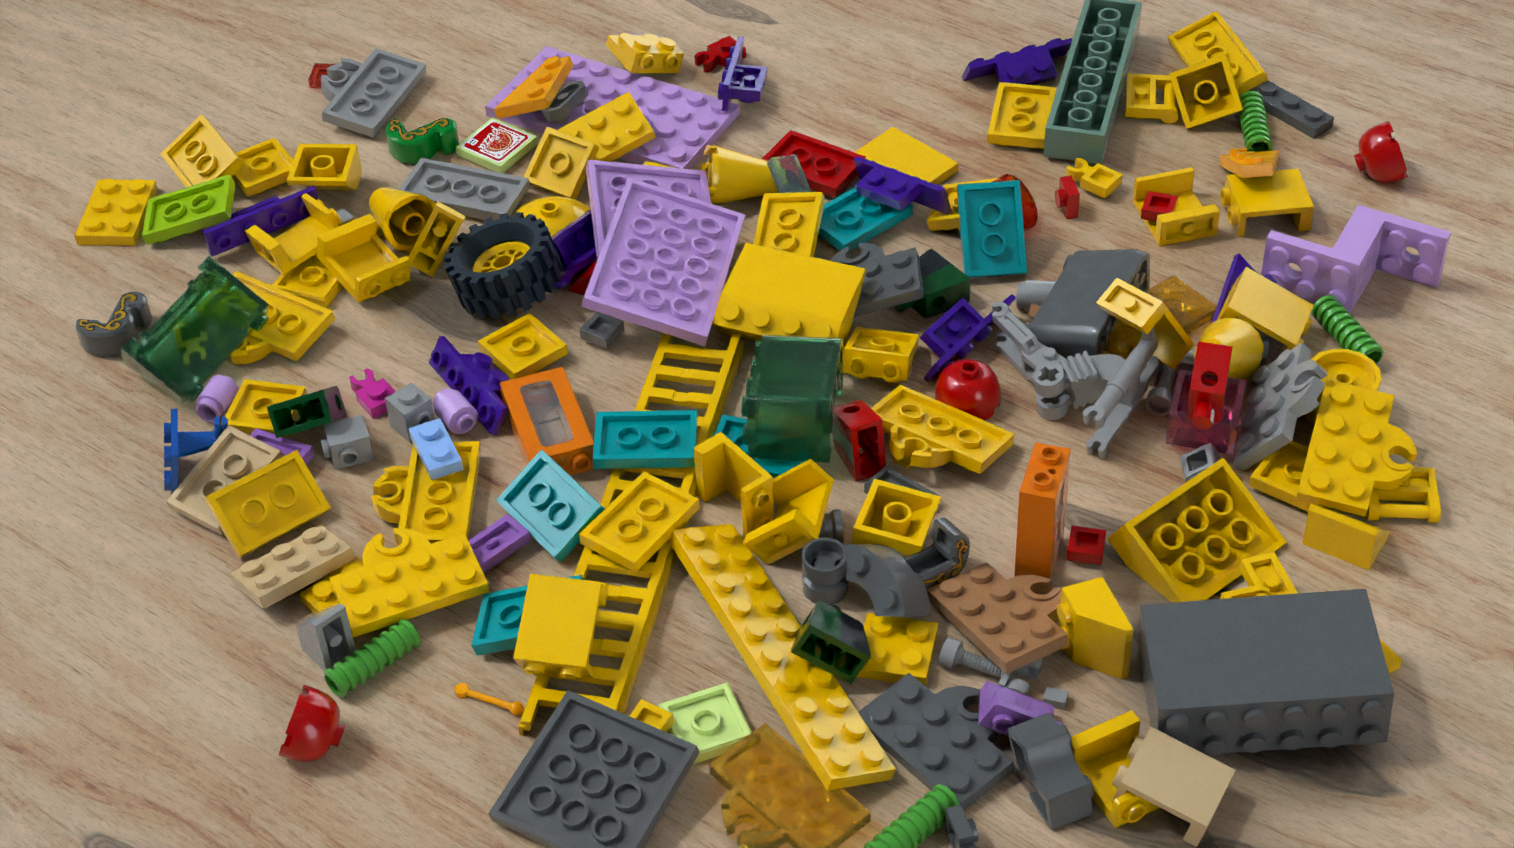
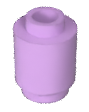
(216, 398)
(455, 411)

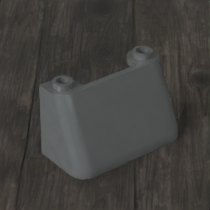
(1069, 315)

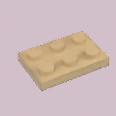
(225, 462)
(292, 566)

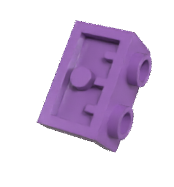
(1005, 708)

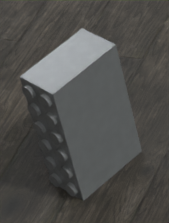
(1266, 672)

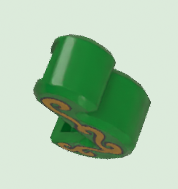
(423, 141)

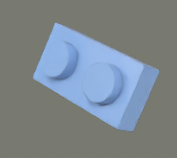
(435, 449)

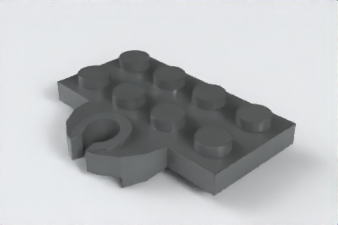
(888, 278)
(938, 737)

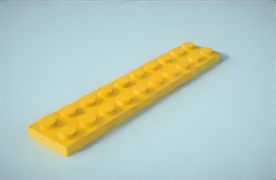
(764, 632)

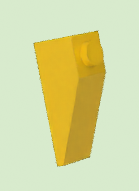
(435, 238)

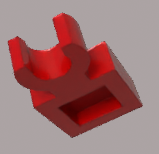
(716, 54)

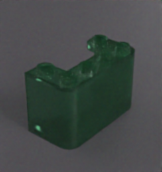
(792, 397)

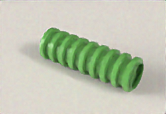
(1254, 122)
(1345, 328)
(372, 658)
(918, 821)

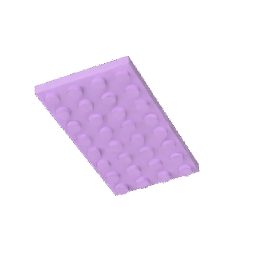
(680, 117)

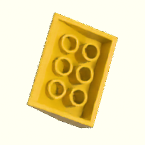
(788, 296)
(1197, 536)

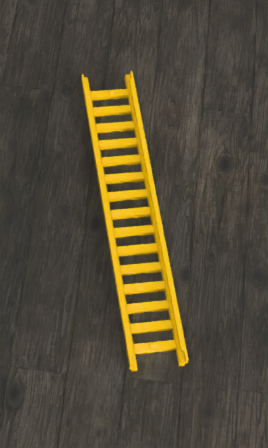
(659, 571)

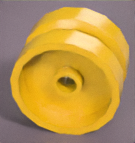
(1349, 368)

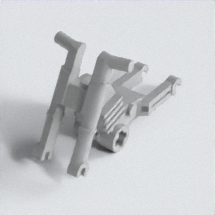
(1079, 379)

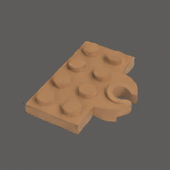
(1003, 617)

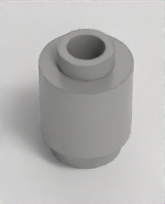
(1032, 293)

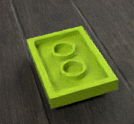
(188, 209)

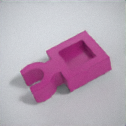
(371, 394)

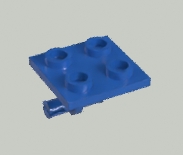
(185, 444)

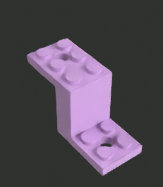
(1366, 244)

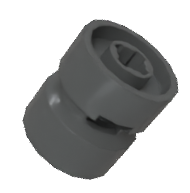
(824, 571)

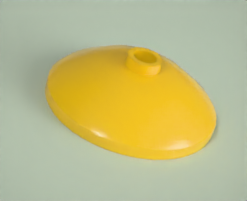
(554, 211)

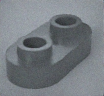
(566, 101)

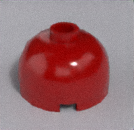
(1381, 155)
(970, 388)
(312, 726)

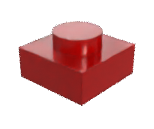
(1068, 197)
(1158, 204)
(1086, 545)

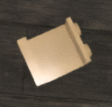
(1175, 780)

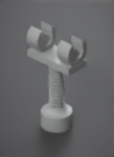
(1160, 398)
(954, 654)

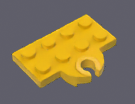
(290, 328)
(939, 432)
(1353, 449)
(429, 506)
(407, 579)

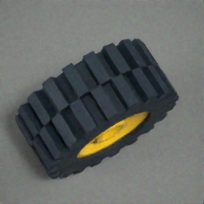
(503, 265)

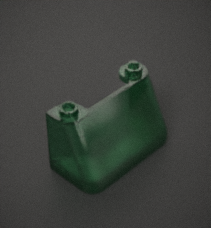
(196, 332)

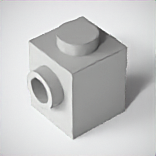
(408, 409)
(347, 442)

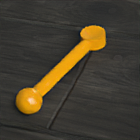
(462, 691)

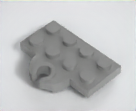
(368, 91)
(1276, 400)

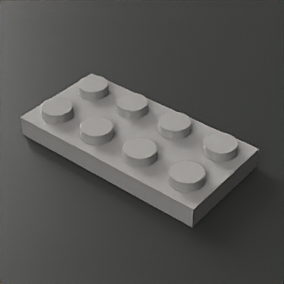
(467, 189)

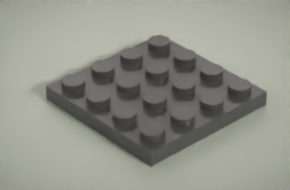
(593, 779)

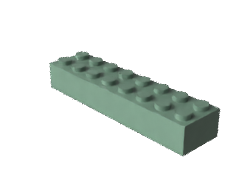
(1092, 80)

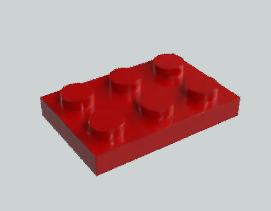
(824, 165)

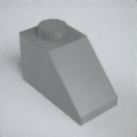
(327, 636)

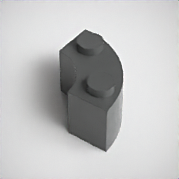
(887, 580)
(1059, 786)

